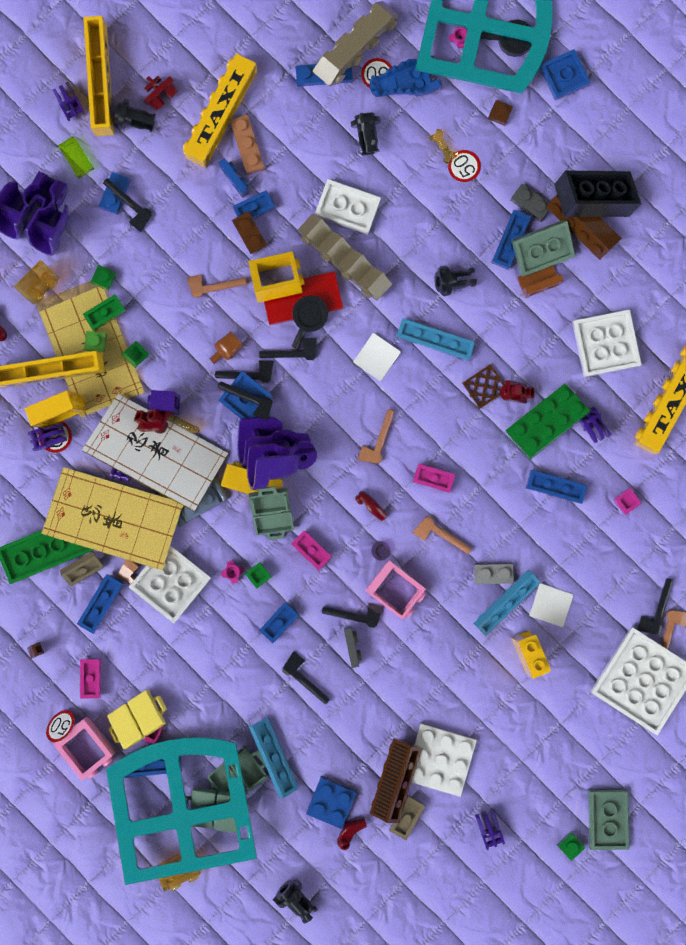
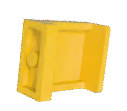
(531, 654)

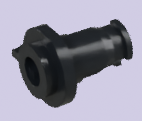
(133, 117)
(367, 133)
(447, 280)
(292, 897)

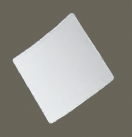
(376, 357)
(551, 605)

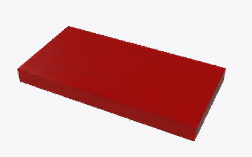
(321, 285)

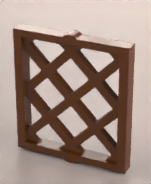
(473, 394)

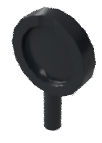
(510, 46)
(309, 315)

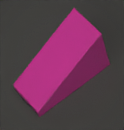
(153, 737)

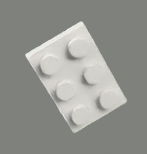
(347, 206)

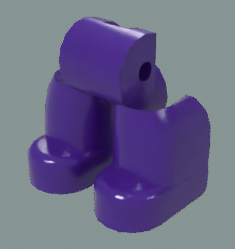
(46, 224)
(272, 451)

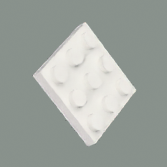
(606, 343)
(173, 587)
(443, 759)

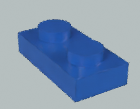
(230, 172)
(110, 201)
(256, 205)
(279, 622)

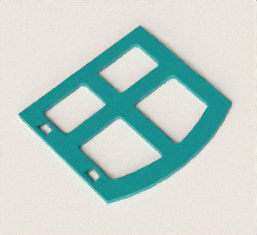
(476, 23)
(182, 817)

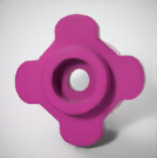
(459, 31)
(237, 571)

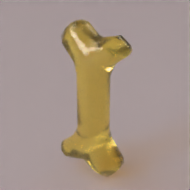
(438, 138)
(184, 424)

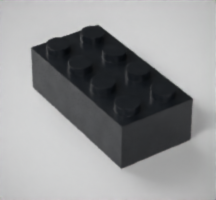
(597, 193)

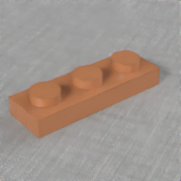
(247, 144)

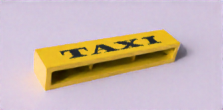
(98, 76)
(220, 110)
(51, 369)
(665, 410)

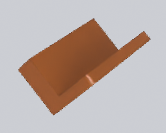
(539, 281)

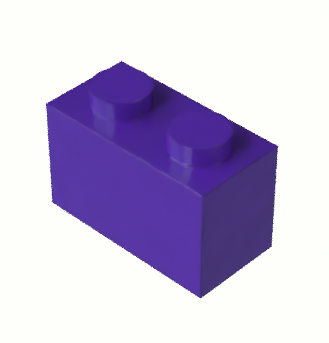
(164, 401)

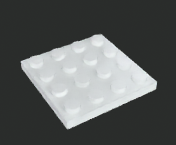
(642, 681)

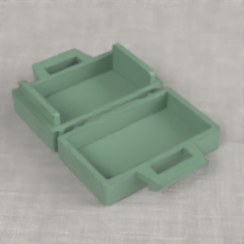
(271, 512)
(252, 772)
(206, 797)

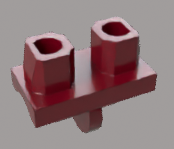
(166, 87)
(517, 392)
(152, 421)

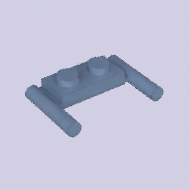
(213, 497)

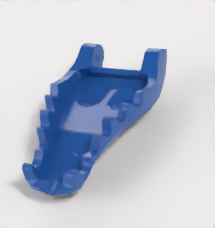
(403, 80)

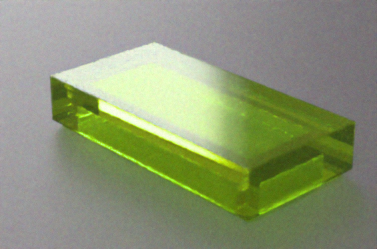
(76, 157)

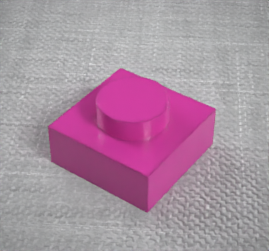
(627, 501)

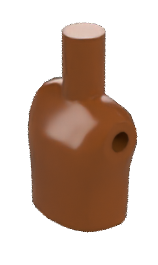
(226, 347)

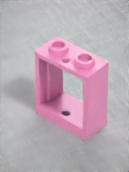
(417, 597)
(100, 740)

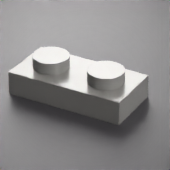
(493, 574)

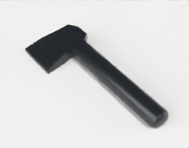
(143, 214)
(308, 351)
(263, 375)
(264, 404)
(371, 619)
(655, 626)
(290, 669)

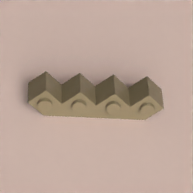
(351, 46)
(347, 260)

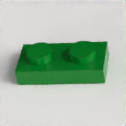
(104, 312)

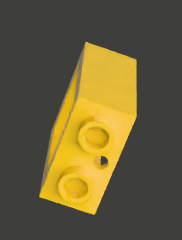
(279, 289)
(55, 409)

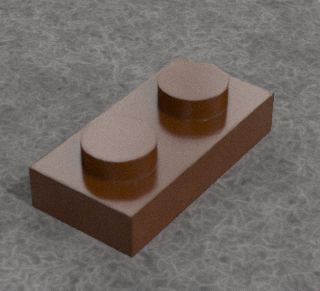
(249, 232)

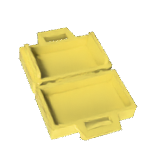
(136, 719)

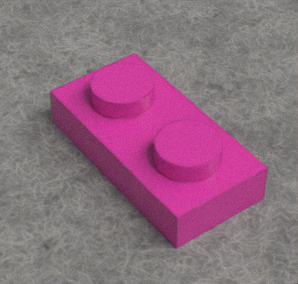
(433, 478)
(311, 550)
(90, 678)

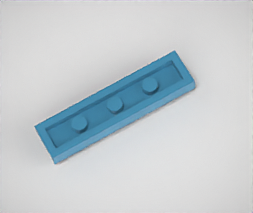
(435, 339)
(507, 602)
(273, 757)

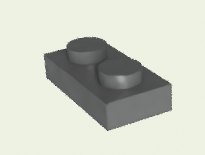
(530, 202)
(351, 639)

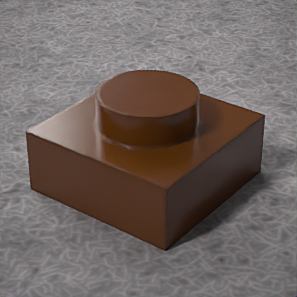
(500, 112)

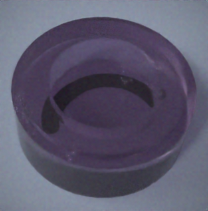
(380, 550)

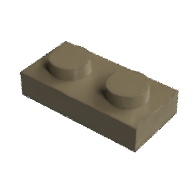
(81, 568)
(410, 814)

